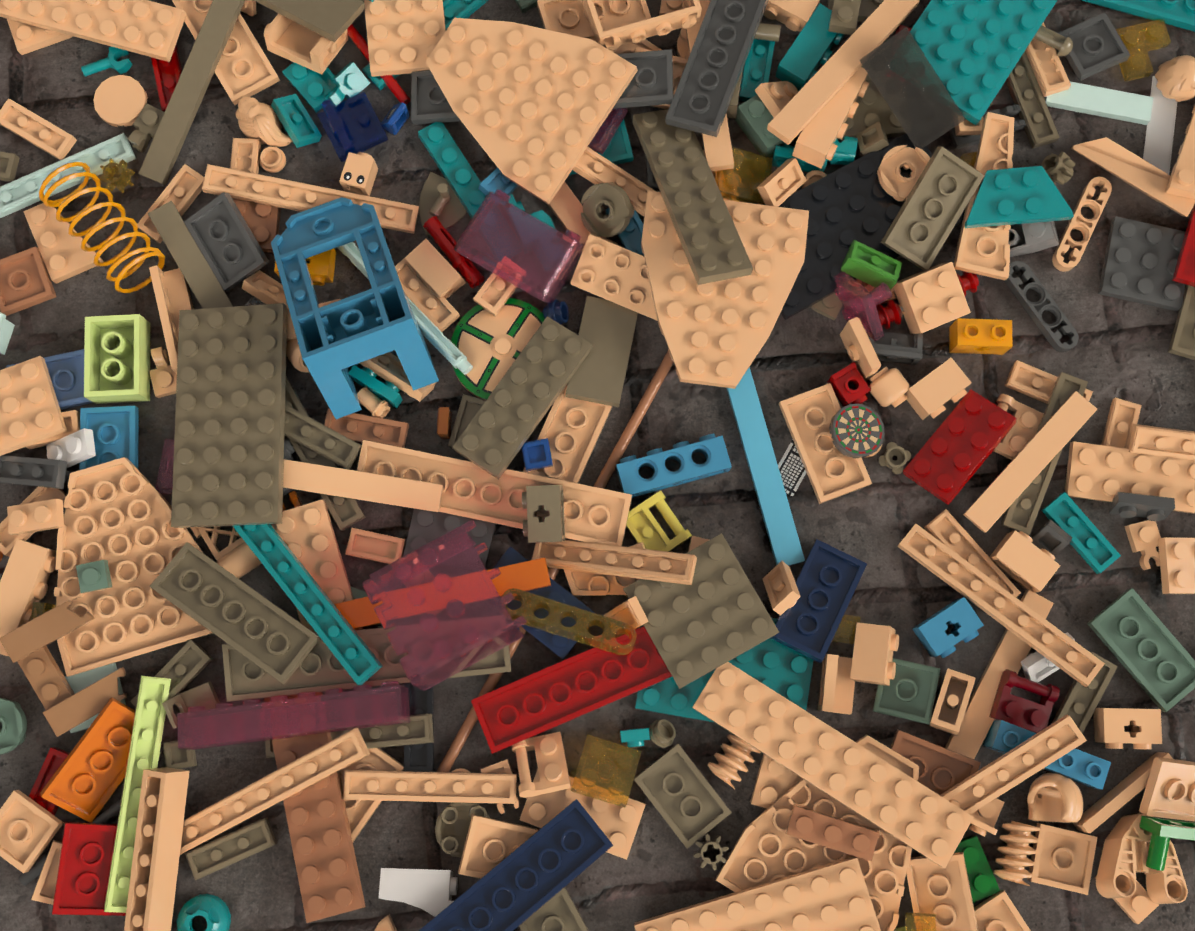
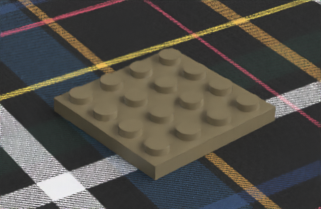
(706, 621)

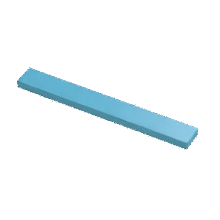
(765, 472)

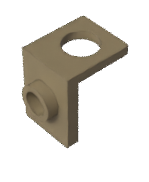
(198, 696)

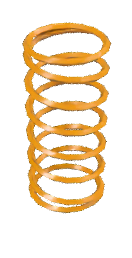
(113, 238)

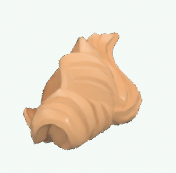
(260, 122)

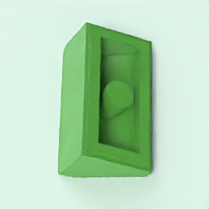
(871, 265)

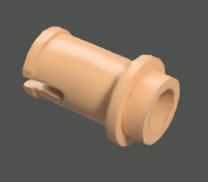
(373, 403)

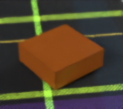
(444, 422)

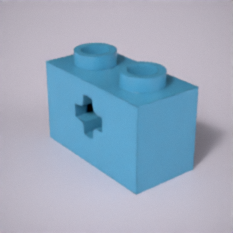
(932, 630)

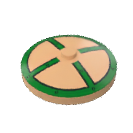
(493, 342)

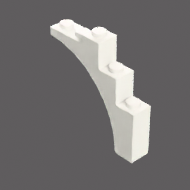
(419, 887)

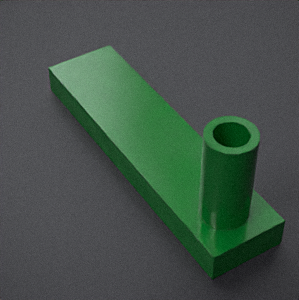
(1162, 830)

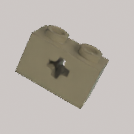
(553, 526)

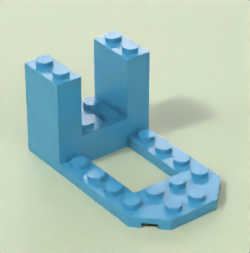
(356, 326)

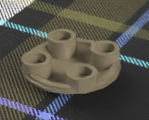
(453, 826)

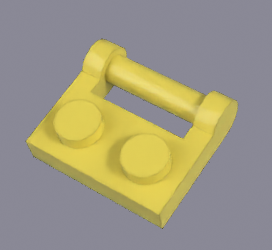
(647, 530)

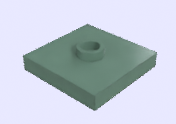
(910, 693)

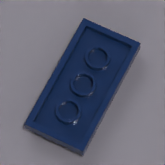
(825, 593)
(558, 644)

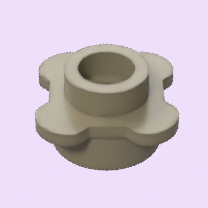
(901, 454)

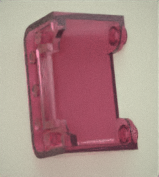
(519, 247)

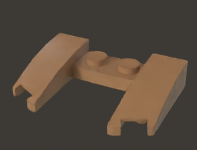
(29, 648)

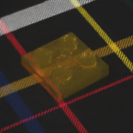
(742, 181)
(606, 771)

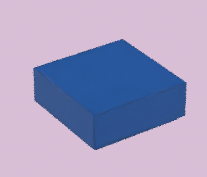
(537, 454)

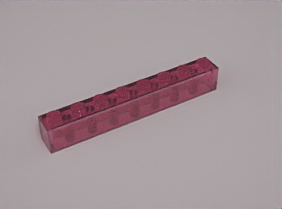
(293, 717)

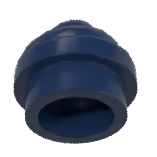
(557, 311)

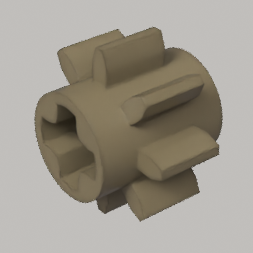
(1059, 167)
(717, 855)

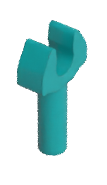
(109, 62)

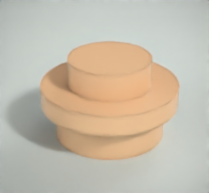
(272, 159)

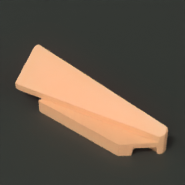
(1134, 172)

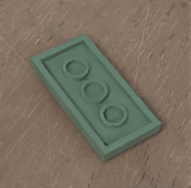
(1146, 649)

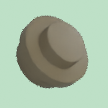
(662, 733)

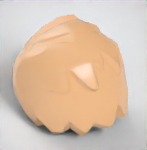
(1177, 78)

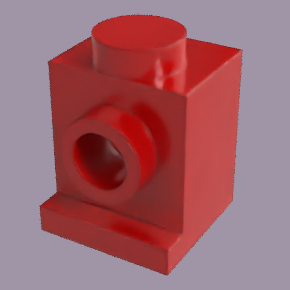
(840, 385)

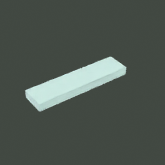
(1103, 103)

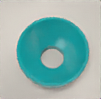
(208, 906)

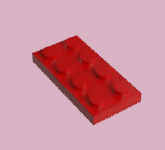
(959, 446)

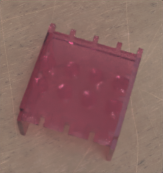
(442, 608)

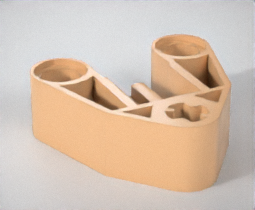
(1126, 854)

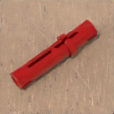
(447, 244)

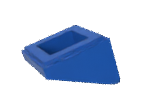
(395, 118)

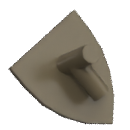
(440, 201)

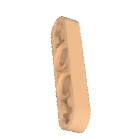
(1082, 224)

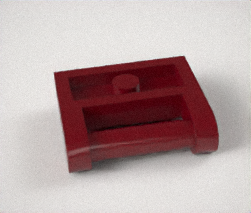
(1021, 711)

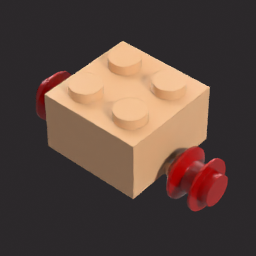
(929, 298)

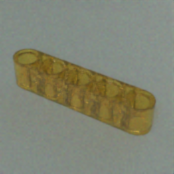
(583, 618)

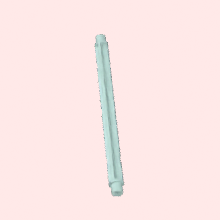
(427, 328)

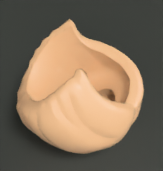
(1054, 799)

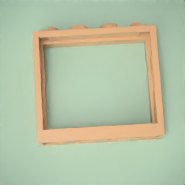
(643, 29)

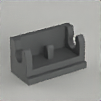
(899, 348)

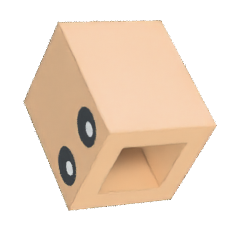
(359, 173)

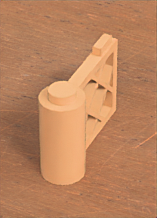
(236, 557)

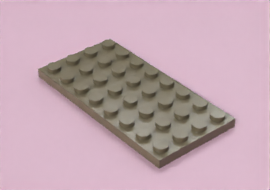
(230, 416)

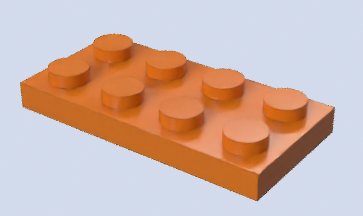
(94, 764)

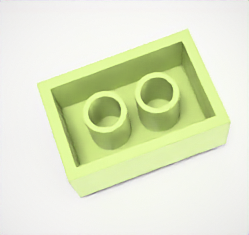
(117, 359)

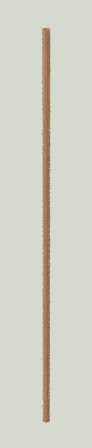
(601, 482)

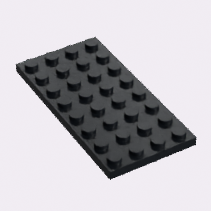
(843, 209)

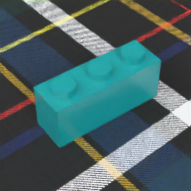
(809, 49)

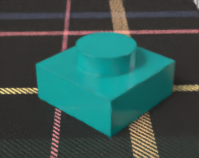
(635, 737)

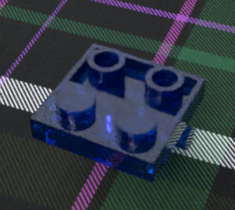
(352, 125)

